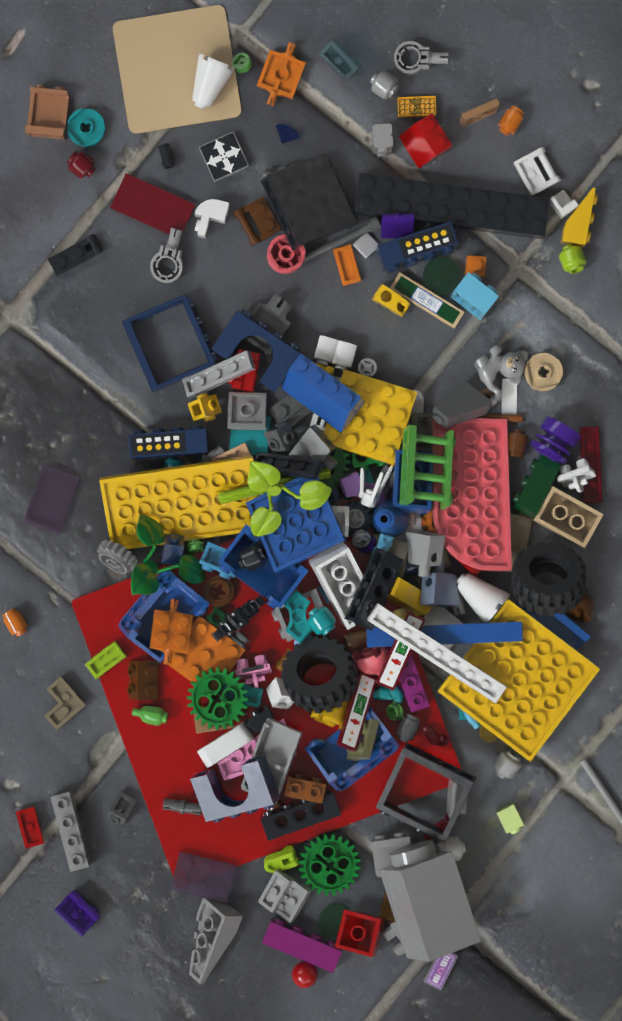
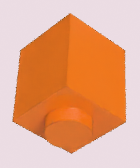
(475, 265)

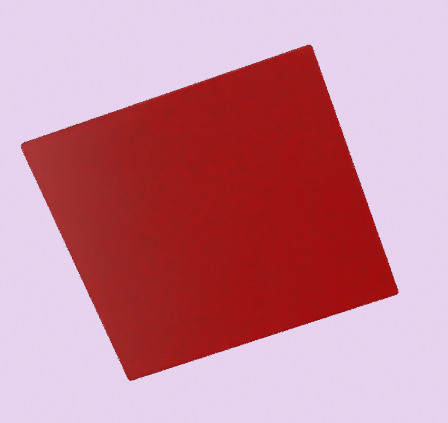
(167, 754)

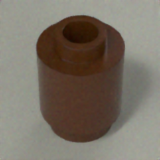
(517, 444)

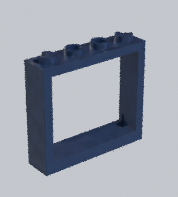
(196, 323)

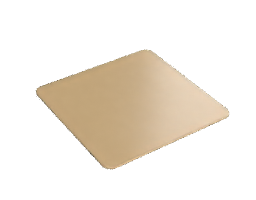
(160, 65)

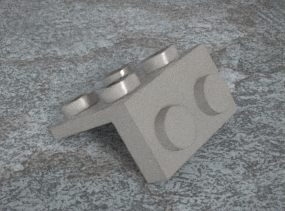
(383, 846)

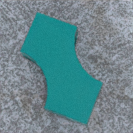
(298, 625)

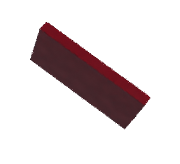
(151, 205)

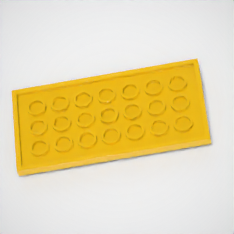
(179, 499)

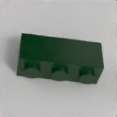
(536, 486)

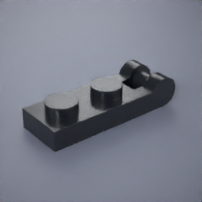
(75, 255)

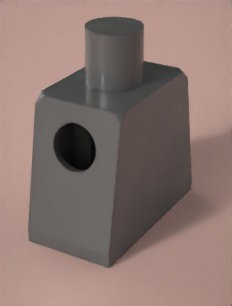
(315, 445)

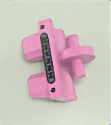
(261, 668)

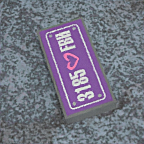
(440, 970)

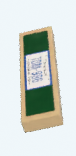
(426, 300)

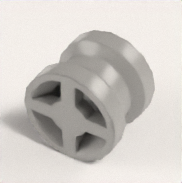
(365, 365)

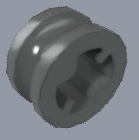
(240, 639)

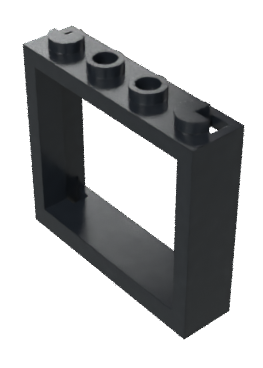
(438, 766)

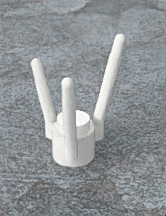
(371, 496)

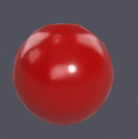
(304, 974)

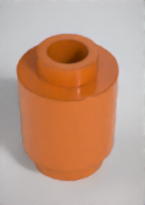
(511, 120)
(15, 622)

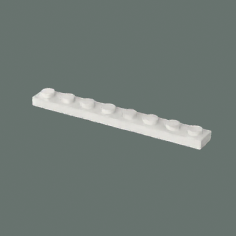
(436, 653)

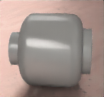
(384, 85)
(507, 764)

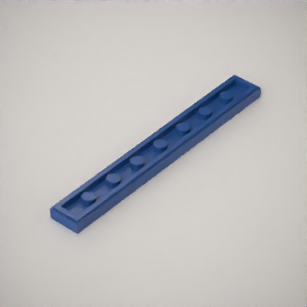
(456, 634)

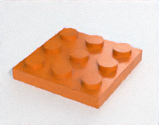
(206, 653)

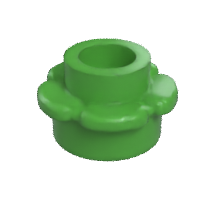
(194, 546)
(395, 711)

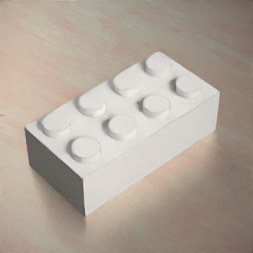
(338, 577)

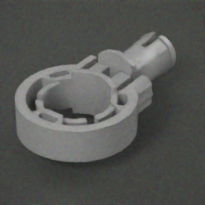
(422, 64)
(172, 244)

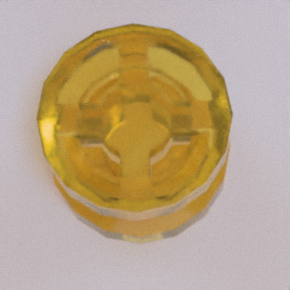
(487, 736)

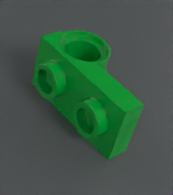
(365, 464)

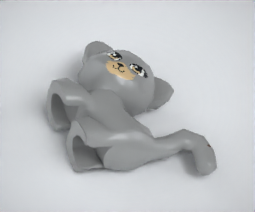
(510, 365)

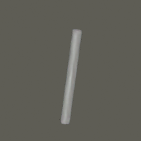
(602, 789)

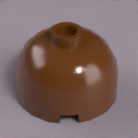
(584, 610)

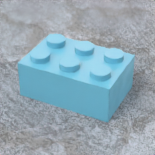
(475, 295)

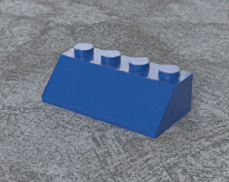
(321, 393)

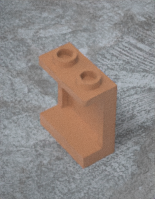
(48, 112)

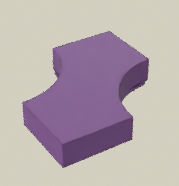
(351, 486)

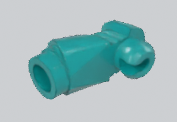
(384, 693)

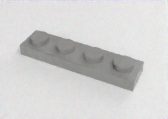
(218, 374)

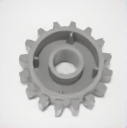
(116, 557)

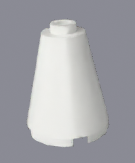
(209, 80)
(481, 596)

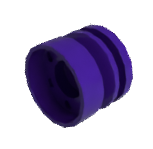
(555, 440)

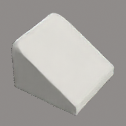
(365, 245)

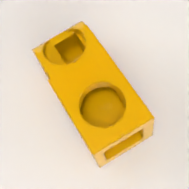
(391, 300)

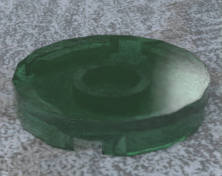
(441, 276)
(330, 920)

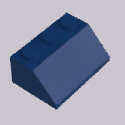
(418, 506)

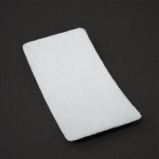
(509, 398)

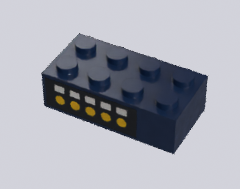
(416, 247)
(168, 444)

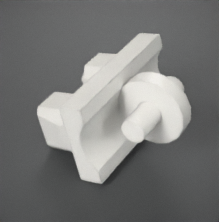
(577, 477)

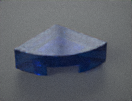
(286, 133)

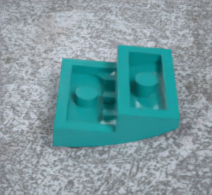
(254, 439)

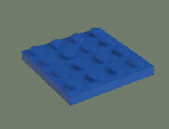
(301, 531)

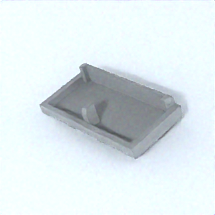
(279, 746)

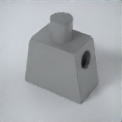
(424, 550)

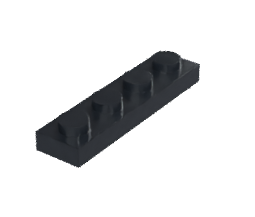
(292, 465)

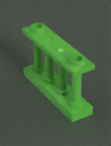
(409, 475)

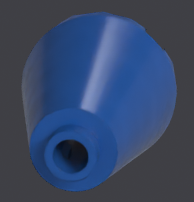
(397, 520)

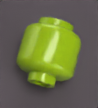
(572, 259)

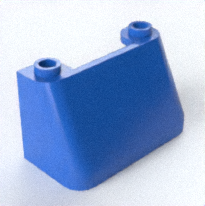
(270, 585)
(138, 620)
(333, 759)

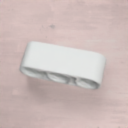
(225, 744)

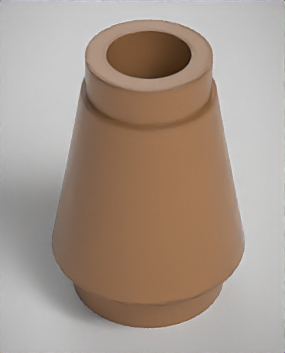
(355, 639)

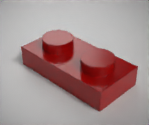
(30, 827)

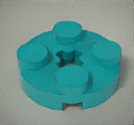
(96, 132)

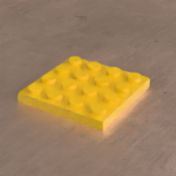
(380, 421)

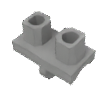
(389, 933)

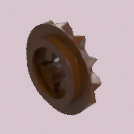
(215, 582)

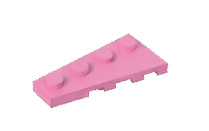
(231, 765)

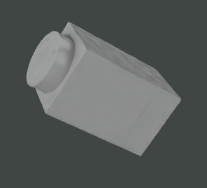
(428, 902)

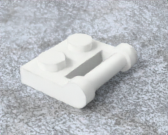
(531, 173)

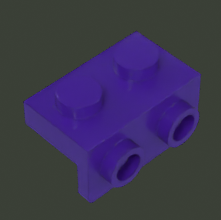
(77, 912)

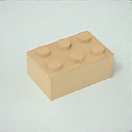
(568, 517)

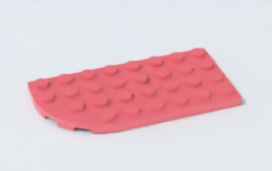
(479, 516)

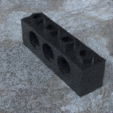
(373, 579)
(274, 830)

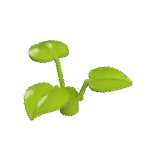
(266, 477)

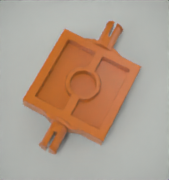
(281, 74)
(171, 631)

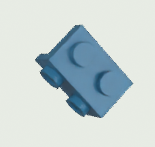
(211, 557)

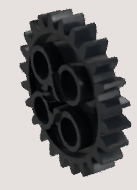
(238, 618)

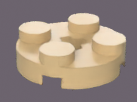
(549, 363)

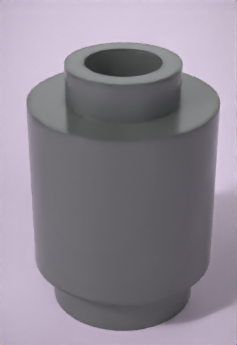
(407, 728)

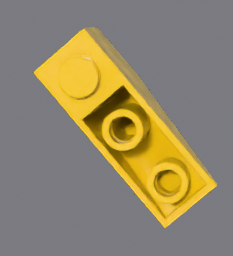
(576, 227)

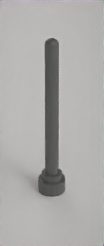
(372, 226)

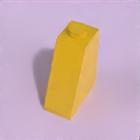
(407, 597)

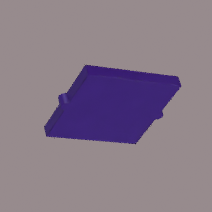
(396, 225)

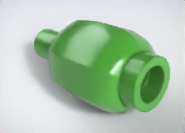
(151, 715)

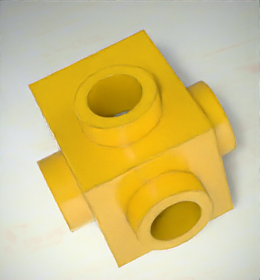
(204, 407)

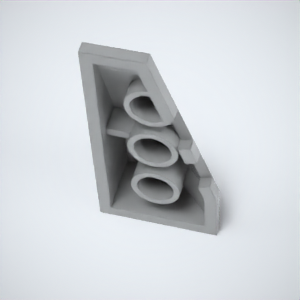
(215, 931)

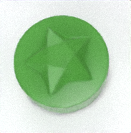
(242, 62)

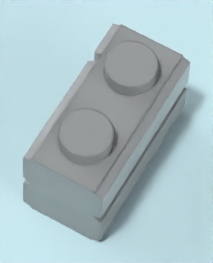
(382, 139)

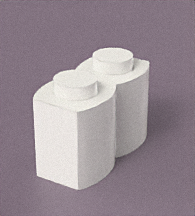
(335, 352)

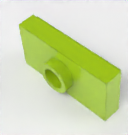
(105, 660)

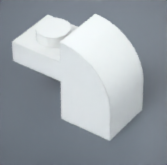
(210, 210)

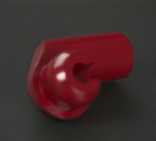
(435, 738)

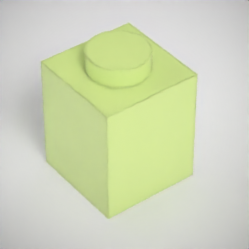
(510, 819)

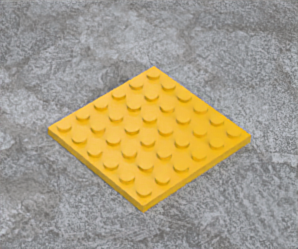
(540, 681)

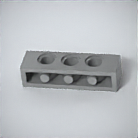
(70, 830)

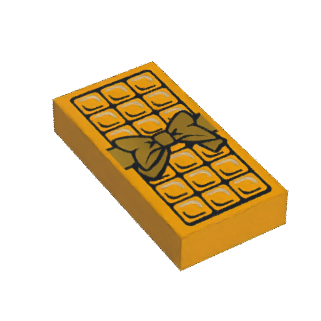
(416, 106)

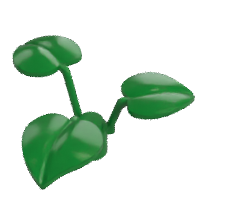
(144, 575)

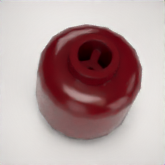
(81, 164)

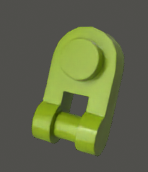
(275, 860)

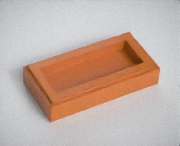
(347, 265)

